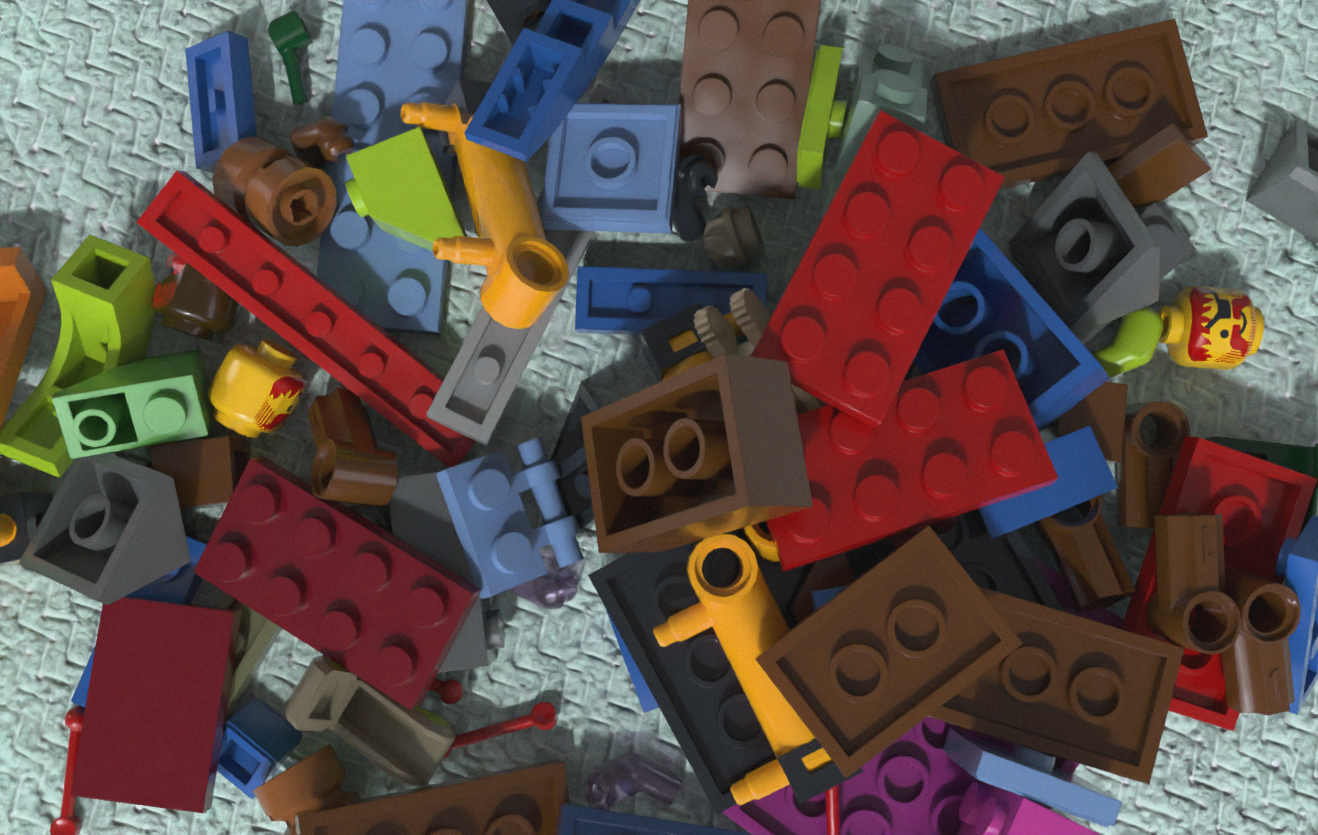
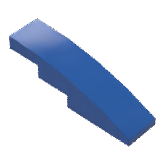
(547, 74)

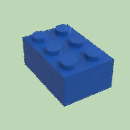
(997, 310)

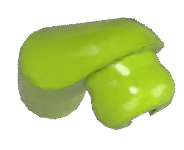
(1132, 343)

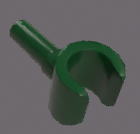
(288, 36)

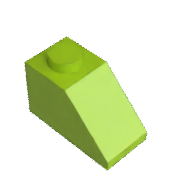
(404, 190)

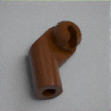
(322, 141)

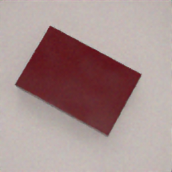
(157, 704)

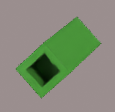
(136, 405)

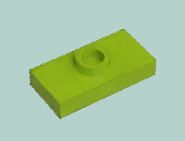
(822, 117)

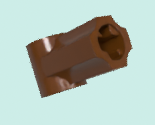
(347, 455)
(1144, 469)
(1087, 558)
(1190, 576)
(1259, 661)

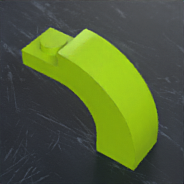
(104, 324)

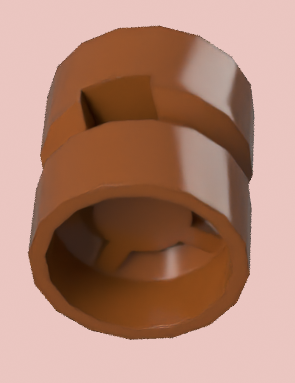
(275, 190)
(303, 787)

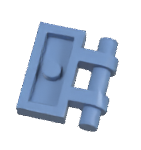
(494, 523)

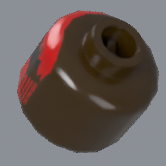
(192, 301)

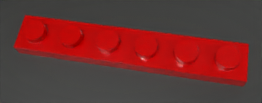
(302, 310)

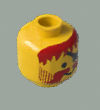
(1211, 327)
(256, 388)

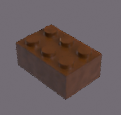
(696, 456)

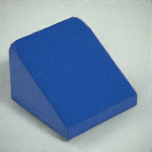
(255, 745)

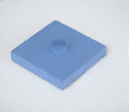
(613, 168)
(1031, 776)

